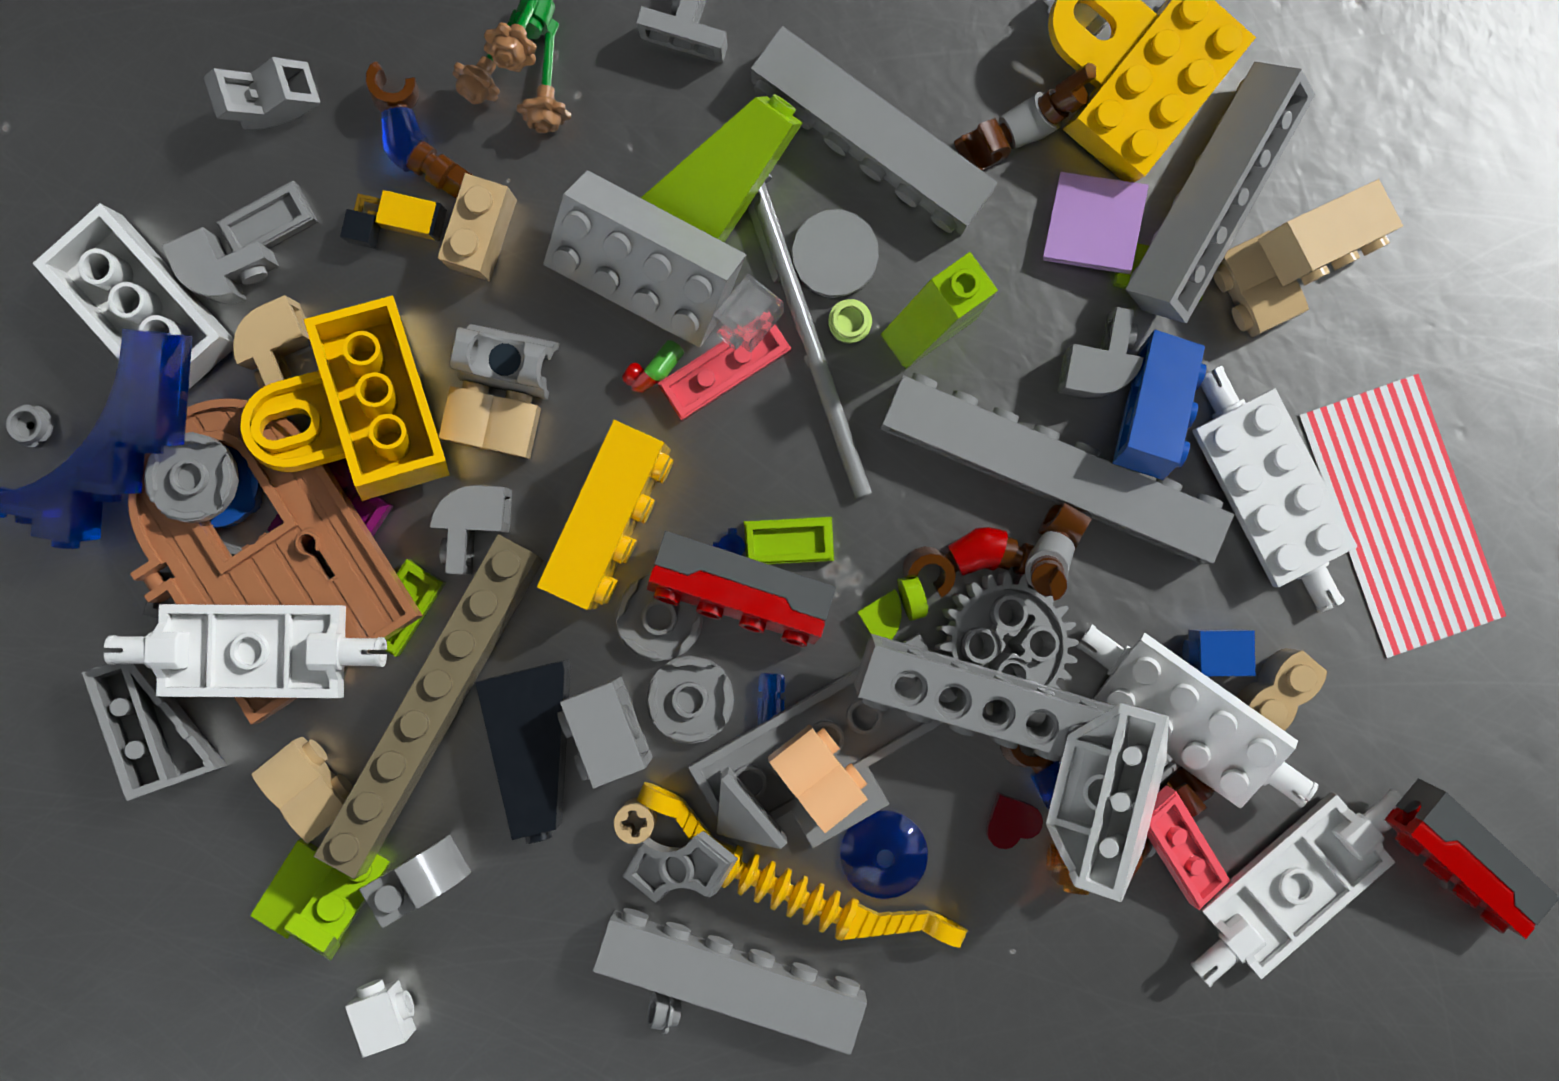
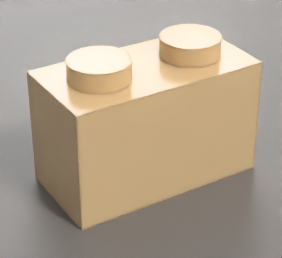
(477, 227)

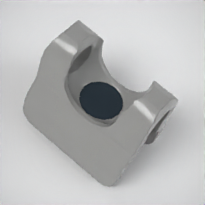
(502, 359)

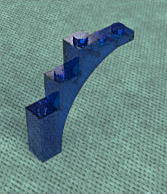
(139, 418)

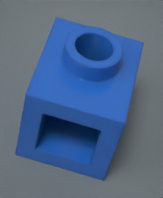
(1221, 652)

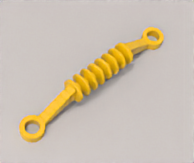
(851, 920)

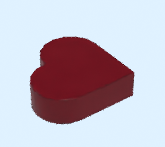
(1012, 820)

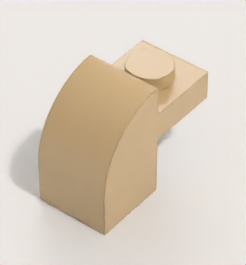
(268, 336)

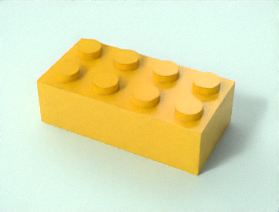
(605, 517)

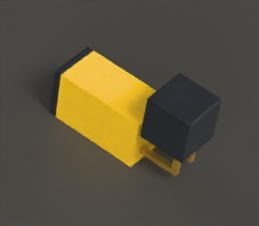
(395, 213)

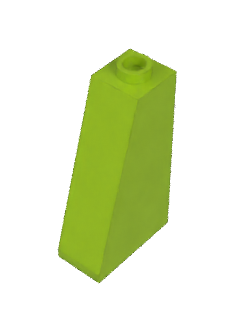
(729, 168)
(940, 310)

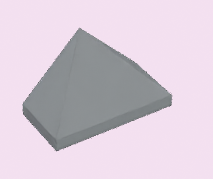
(743, 815)

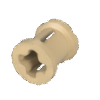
(627, 831)

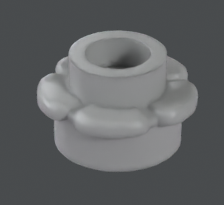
(18, 422)
(663, 1012)

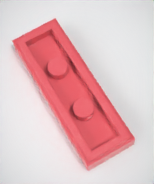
(719, 372)
(1185, 849)

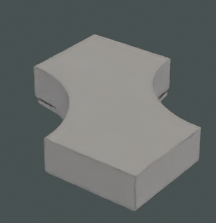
(697, 866)

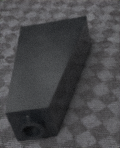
(528, 745)

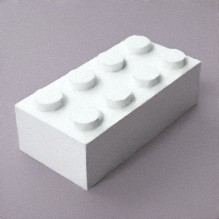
(124, 284)

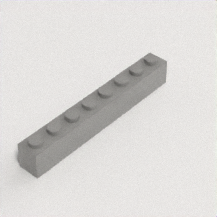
(1057, 470)

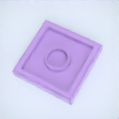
(1095, 222)

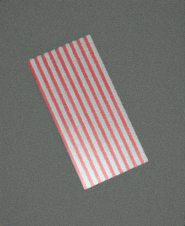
(1405, 513)

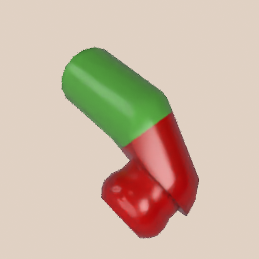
(657, 370)

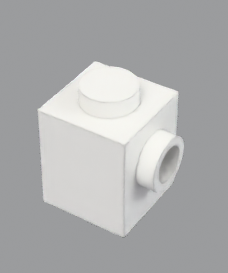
(381, 1016)

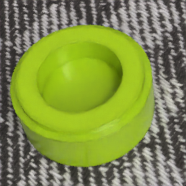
(912, 597)

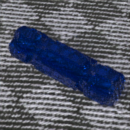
(770, 703)

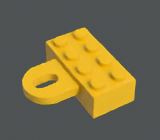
(1147, 74)
(360, 405)

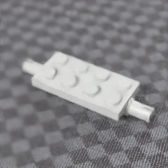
(1274, 488)
(248, 651)
(1208, 726)
(1296, 886)

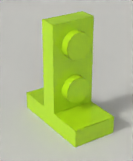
(332, 909)

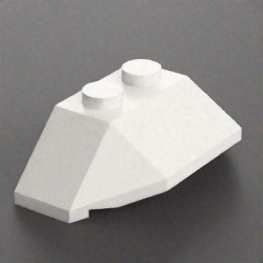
(1108, 797)

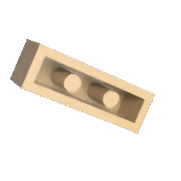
(1331, 235)

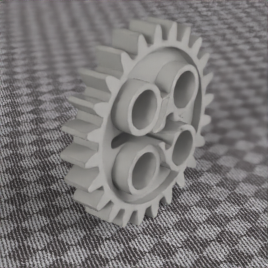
(980, 616)

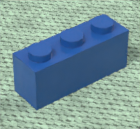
(1161, 406)

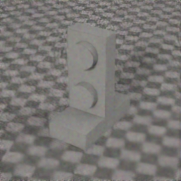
(683, 30)

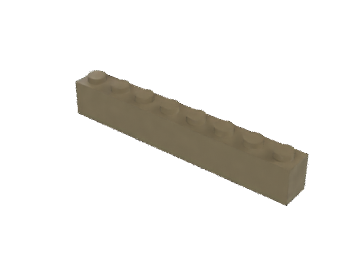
(429, 708)

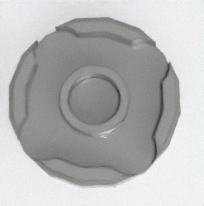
(835, 253)
(192, 479)
(653, 627)
(690, 699)

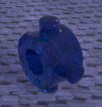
(731, 542)

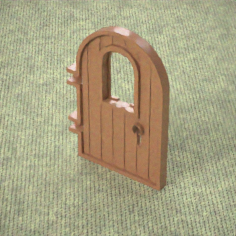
(279, 564)

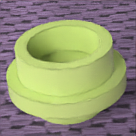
(850, 321)

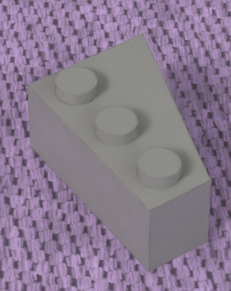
(146, 734)

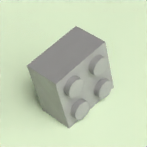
(605, 733)

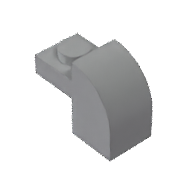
(265, 97)
(207, 270)
(1100, 372)
(465, 512)
(416, 881)

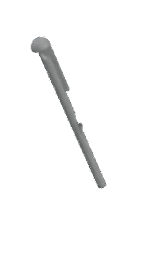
(782, 269)

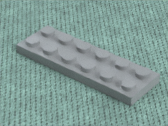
(857, 729)

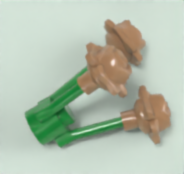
(511, 49)

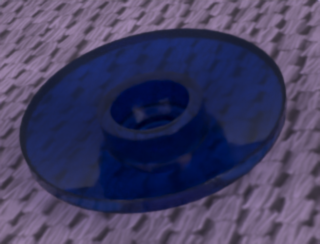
(881, 832)

